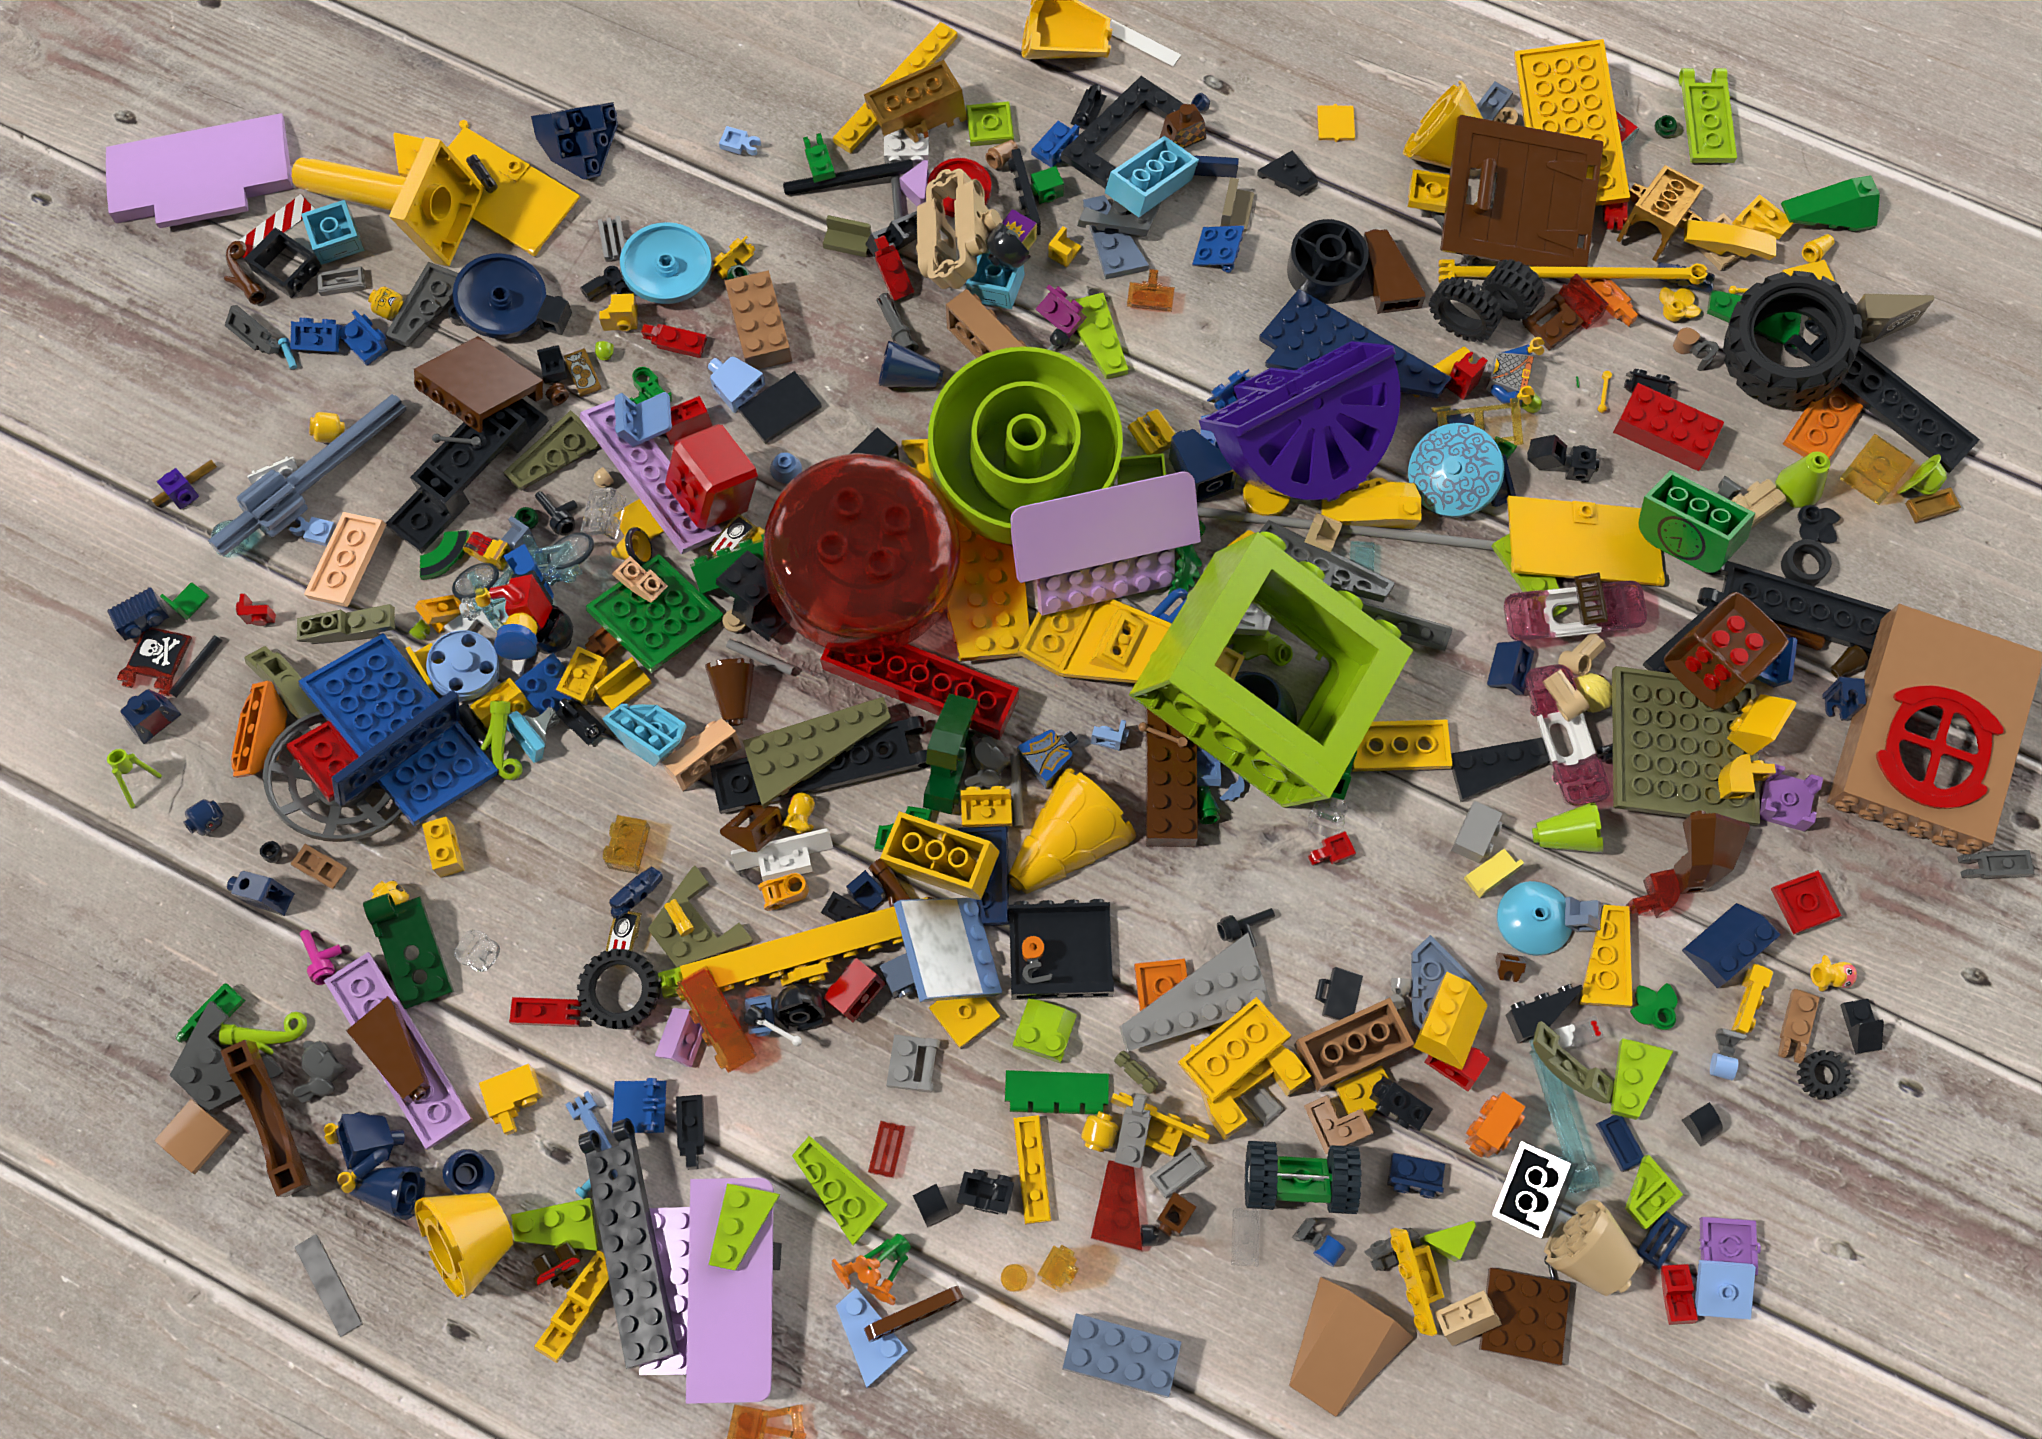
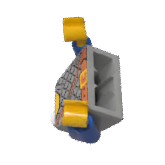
(1511, 372)

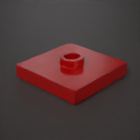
(1806, 902)

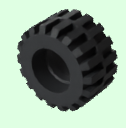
(1515, 289)

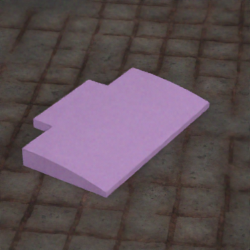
(198, 172)

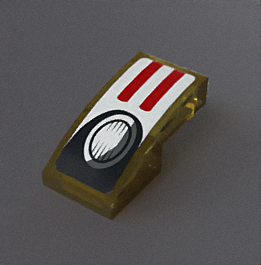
(735, 532)
(624, 931)

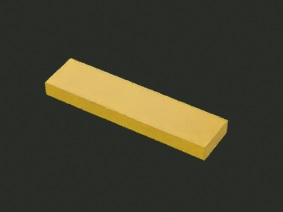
(1032, 1170)

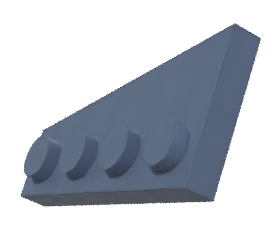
(1115, 250)

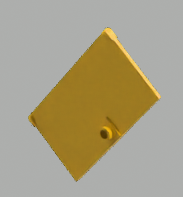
(526, 201)
(1580, 540)

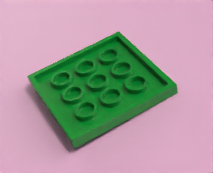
(659, 628)

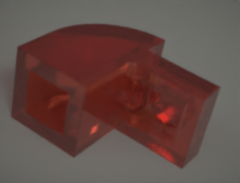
(1662, 895)

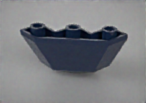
(577, 137)

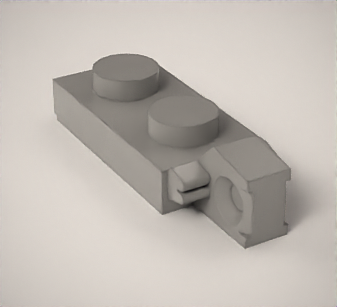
(1133, 1133)

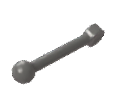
(475, 441)

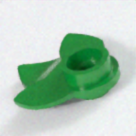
(1653, 1004)

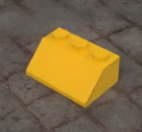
(1451, 1021)

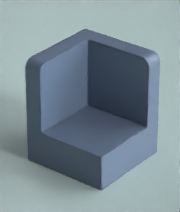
(515, 535)
(1582, 915)

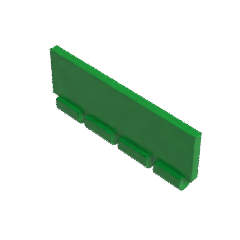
(1060, 1088)

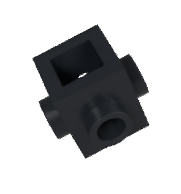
(1581, 463)

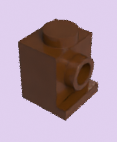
(1182, 1208)

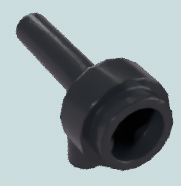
(561, 521)
(1230, 928)

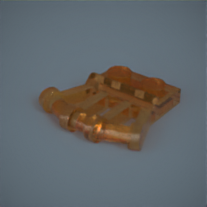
(752, 1423)

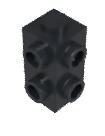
(1401, 1103)

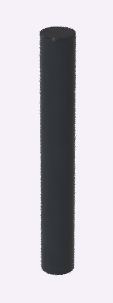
(195, 666)

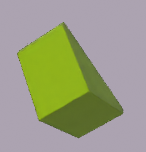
(1450, 1241)

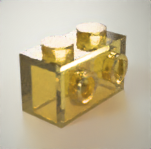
(626, 844)
(1058, 1268)

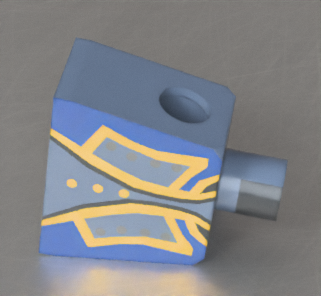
(1048, 755)

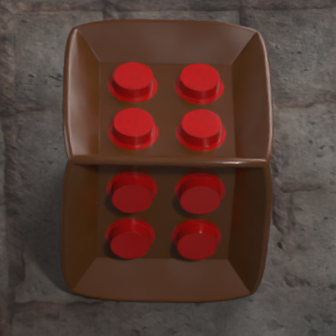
(1726, 651)

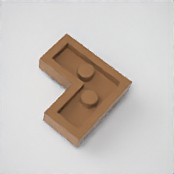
(1336, 1130)

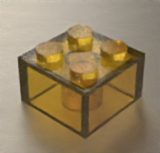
(1877, 469)

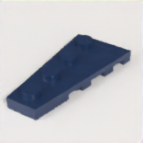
(995, 900)

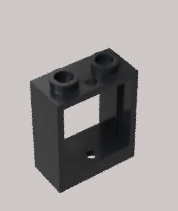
(270, 248)

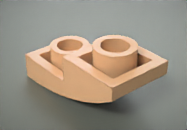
(639, 581)

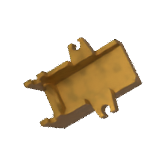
(918, 102)
(1664, 204)

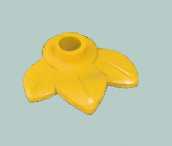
(1678, 304)

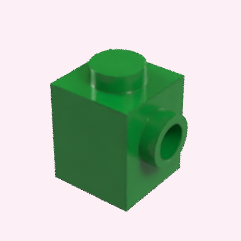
(1047, 185)

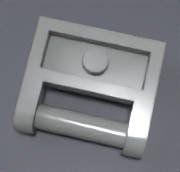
(904, 1062)

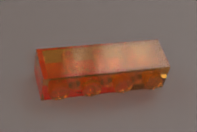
(716, 1018)

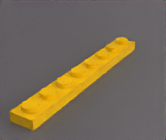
(922, 56)

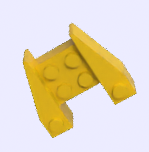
(1281, 1065)

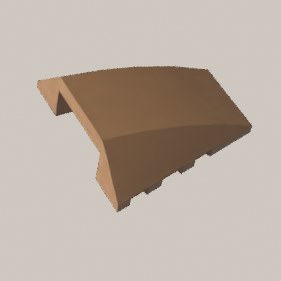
(1343, 1347)

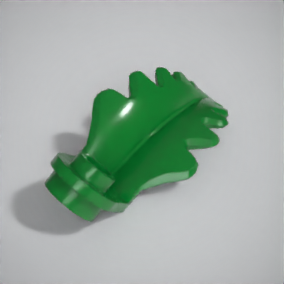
(1187, 565)

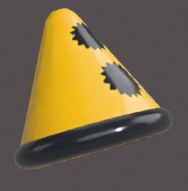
(634, 544)

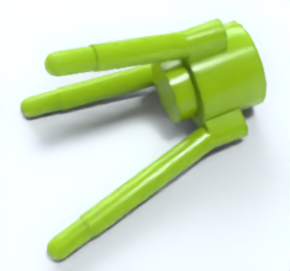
(123, 764)

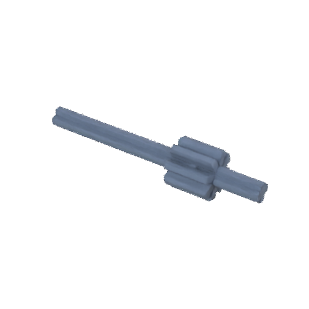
(277, 501)

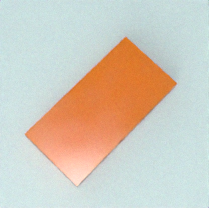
(1823, 424)

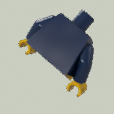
(364, 1144)

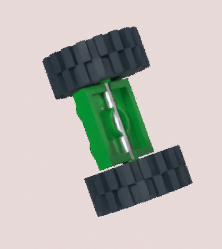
(1303, 1179)

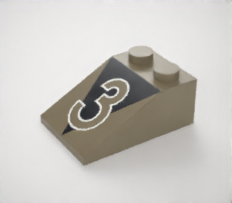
(1889, 313)

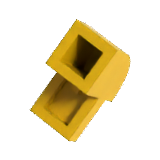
(1738, 777)

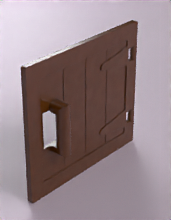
(1538, 194)

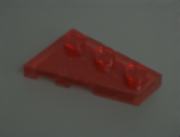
(1117, 1209)

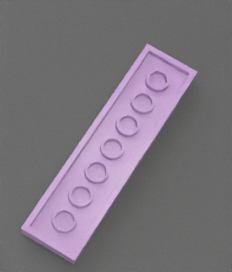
(646, 472)
(440, 1111)

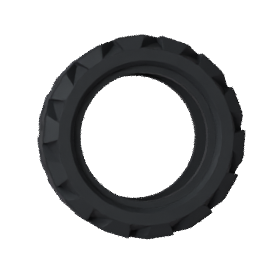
(1799, 294)

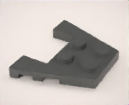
(1120, 219)
(201, 1065)

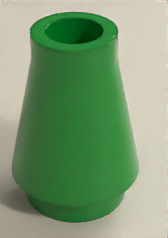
(1207, 808)

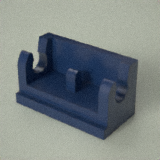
(1847, 695)

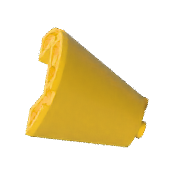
(1065, 31)

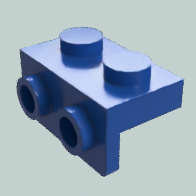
(1781, 669)

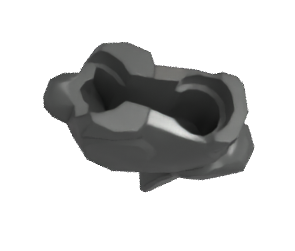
(988, 762)
(321, 1068)

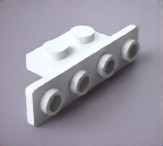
(784, 855)

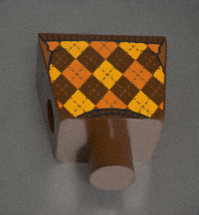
(1184, 126)

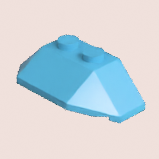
(646, 730)

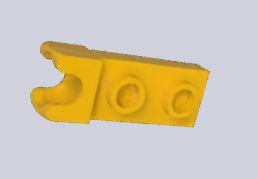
(1755, 981)

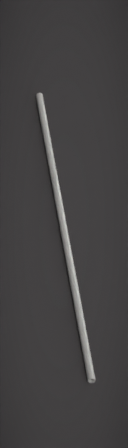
(1358, 530)

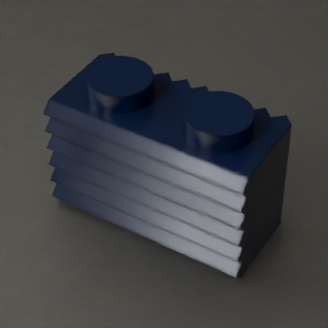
(138, 614)

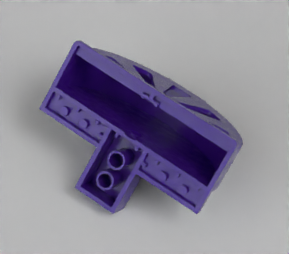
(1313, 426)

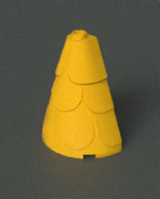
(1069, 833)

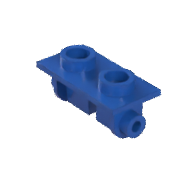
(1223, 394)

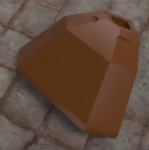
(1712, 850)

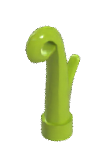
(496, 736)
(231, 1034)

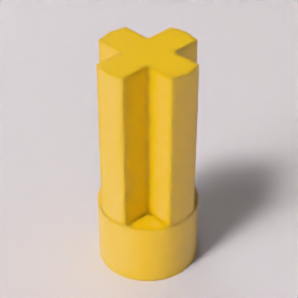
(680, 920)

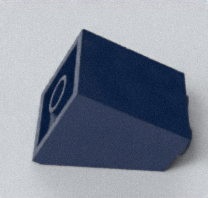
(1203, 461)

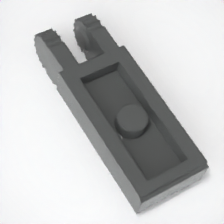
(1998, 864)

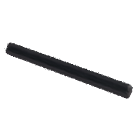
(849, 177)

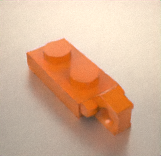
(1619, 302)

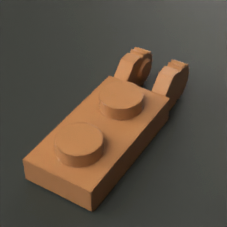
(1798, 1023)

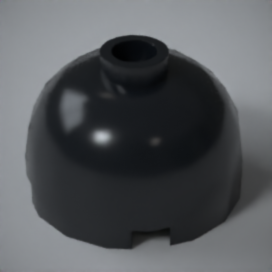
(1006, 249)
(556, 632)
(799, 1006)

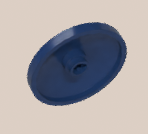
(499, 295)

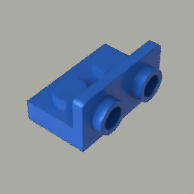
(1054, 142)
(315, 336)
(363, 339)

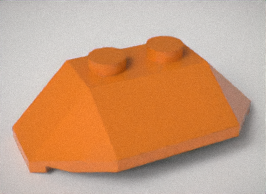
(258, 727)

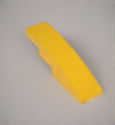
(1731, 238)
(575, 1309)

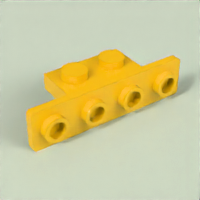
(1163, 1130)
(1420, 1279)

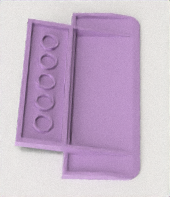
(1105, 541)
(716, 1312)

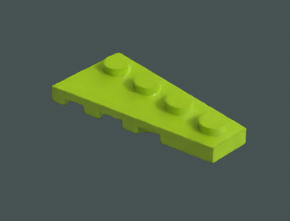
(1100, 336)
(844, 1195)

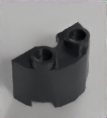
(986, 1193)

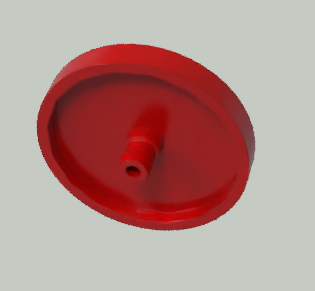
(972, 169)

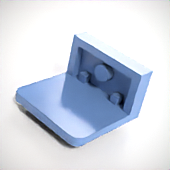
(642, 421)

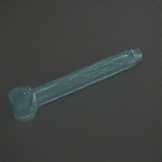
(1586, 1175)

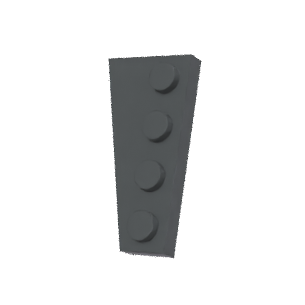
(424, 303)

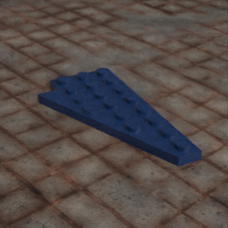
(1312, 329)

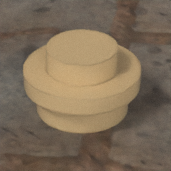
(732, 623)

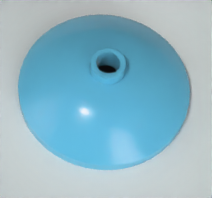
(1521, 925)

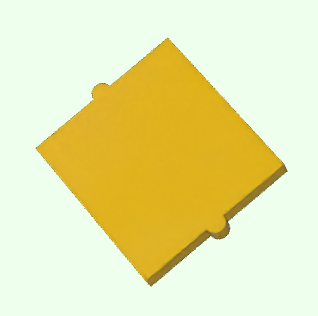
(1335, 122)

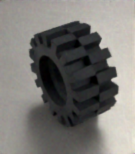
(1836, 1067)

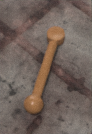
(1182, 741)

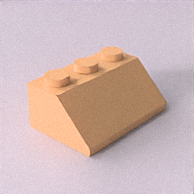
(700, 751)

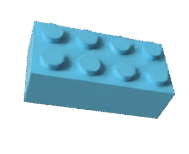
(1151, 176)

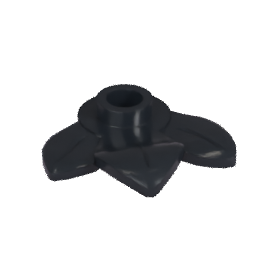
(1820, 526)

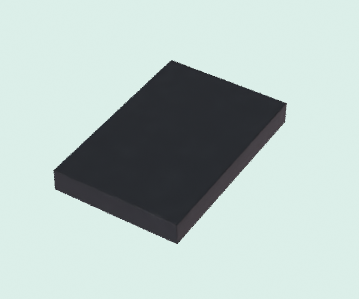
(779, 407)

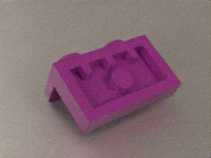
(1060, 311)

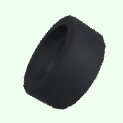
(1810, 547)

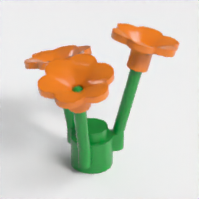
(868, 1271)

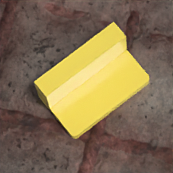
(1492, 873)

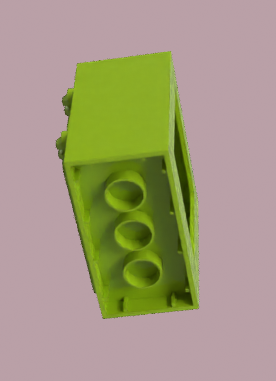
(1234, 725)

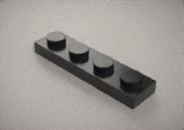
(1022, 184)

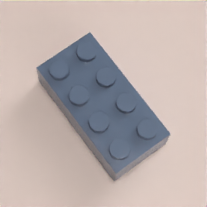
(1121, 1355)

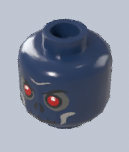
(203, 817)

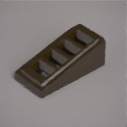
(1599, 597)

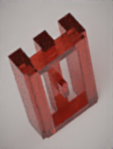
(892, 1127)

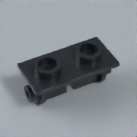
(1089, 107)
(1659, 383)
(580, 720)

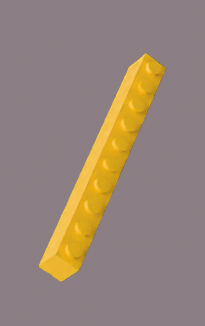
(801, 948)

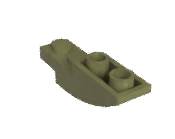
(349, 626)
(276, 669)

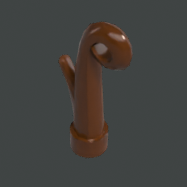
(241, 279)
(889, 882)

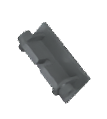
(1383, 1253)

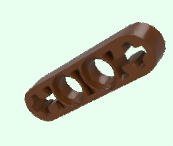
(913, 1313)

